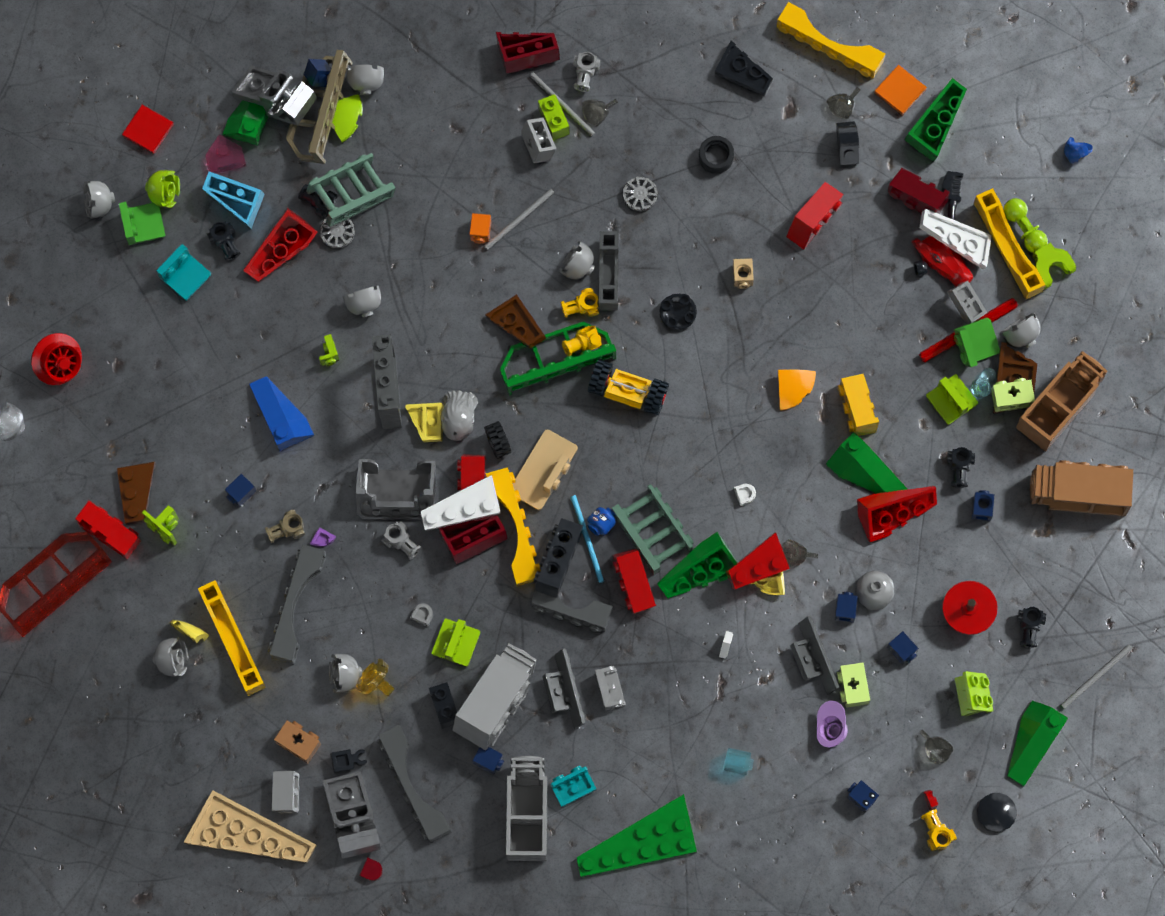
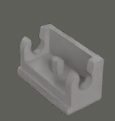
(967, 302)
(610, 688)
(285, 792)

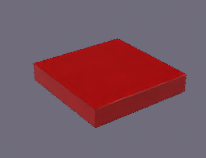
(148, 129)

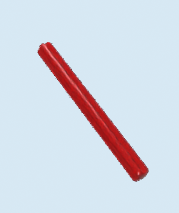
(949, 341)

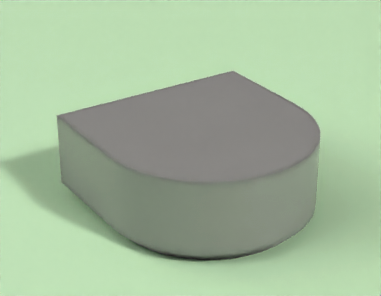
(422, 614)

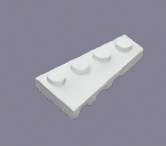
(961, 238)
(466, 505)

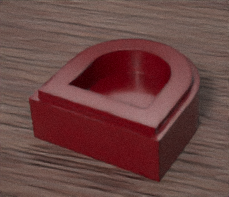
(371, 870)

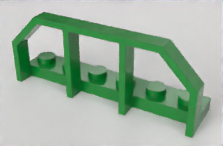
(551, 369)

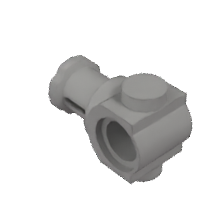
(585, 71)
(402, 541)

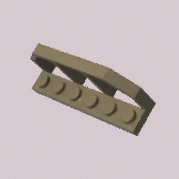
(326, 112)

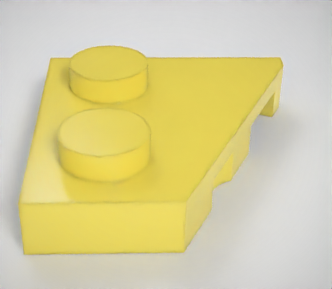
(427, 420)

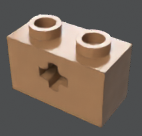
(304, 750)

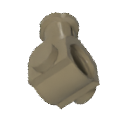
(284, 529)

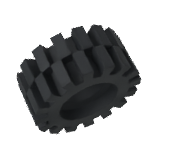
(497, 439)

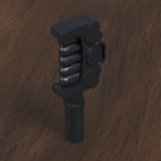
(952, 184)

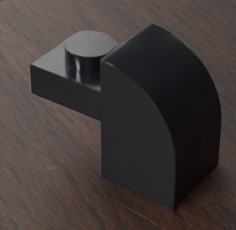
(848, 142)

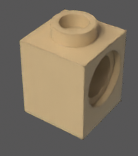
(744, 265)

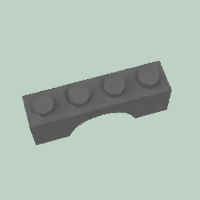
(608, 270)
(594, 615)

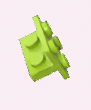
(951, 399)
(163, 523)
(456, 642)
(973, 693)

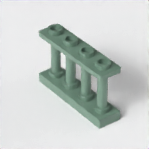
(351, 206)
(633, 530)

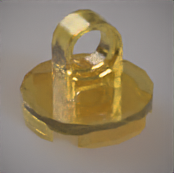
(374, 677)

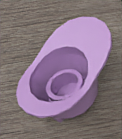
(831, 724)

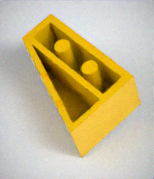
(858, 405)

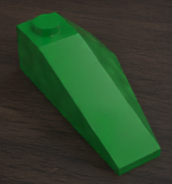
(246, 123)

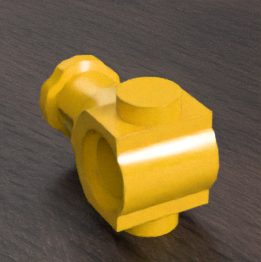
(580, 306)
(584, 340)
(936, 829)

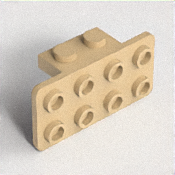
(544, 469)

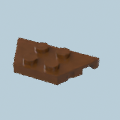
(1014, 366)

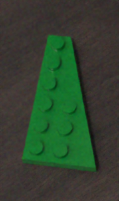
(652, 839)

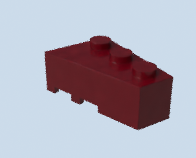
(527, 50)
(916, 193)
(472, 537)

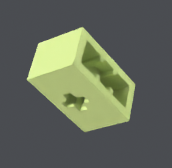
(1004, 401)
(859, 695)

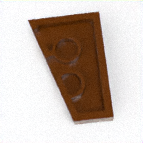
(517, 321)
(135, 488)

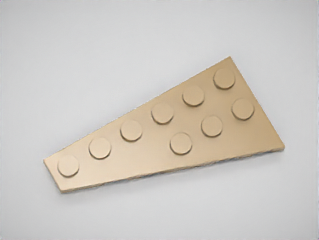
(237, 829)

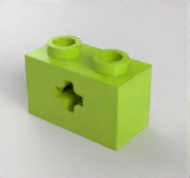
(554, 117)

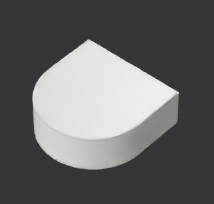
(745, 494)

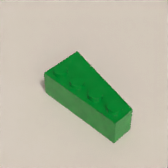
(933, 126)

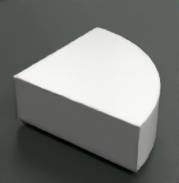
(726, 644)

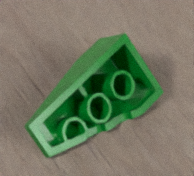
(861, 466)
(701, 566)
(1035, 735)

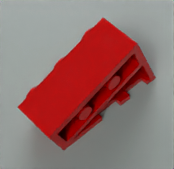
(814, 215)
(472, 470)
(108, 529)
(760, 563)
(633, 580)

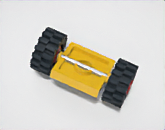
(628, 388)

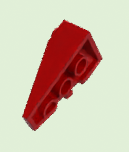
(283, 242)

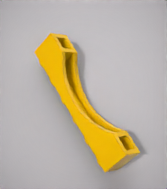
(862, 58)
(1022, 269)
(523, 565)
(231, 638)

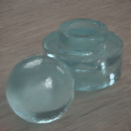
(981, 386)

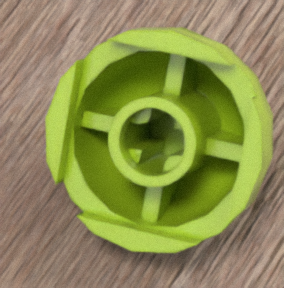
(162, 188)

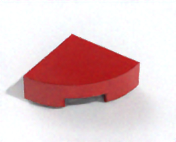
(930, 799)

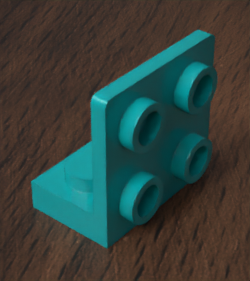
(183, 273)

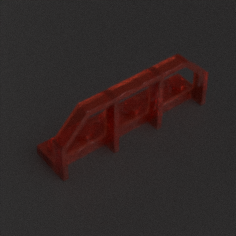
(61, 591)

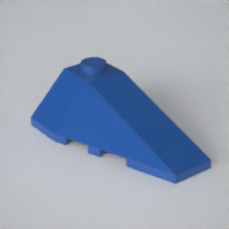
(282, 417)

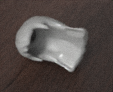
(458, 414)

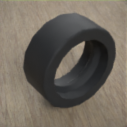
(716, 168)

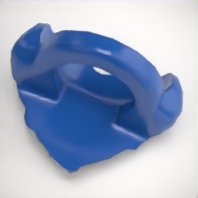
(1075, 151)

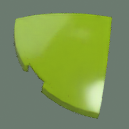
(346, 116)

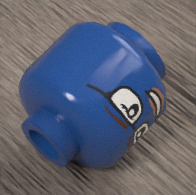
(601, 521)

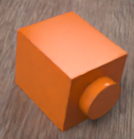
(480, 228)

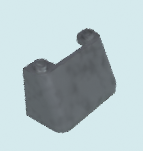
(394, 492)

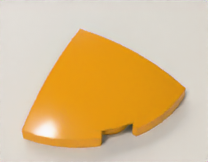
(794, 387)

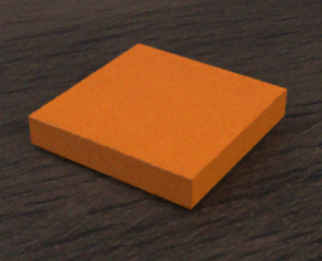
(900, 90)

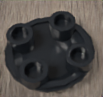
(678, 311)
(997, 812)

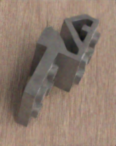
(274, 94)
(351, 815)

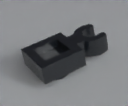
(345, 761)

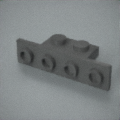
(812, 657)
(563, 691)

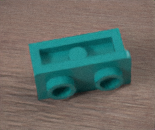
(572, 786)

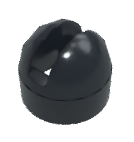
(921, 268)

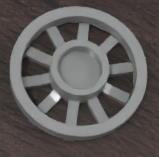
(640, 193)
(337, 232)

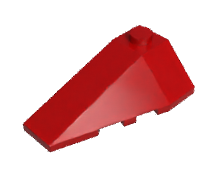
(888, 510)

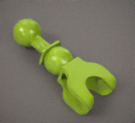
(1036, 241)

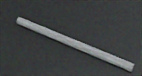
(563, 104)
(519, 219)
(1093, 679)

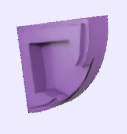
(322, 538)

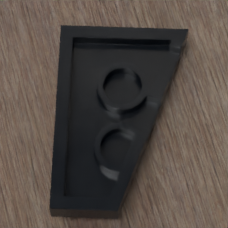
(741, 70)

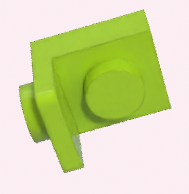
(329, 347)

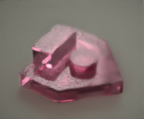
(224, 156)

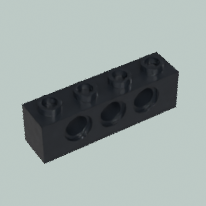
(552, 583)

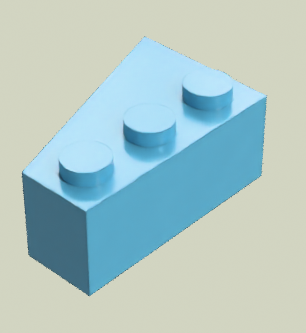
(236, 197)

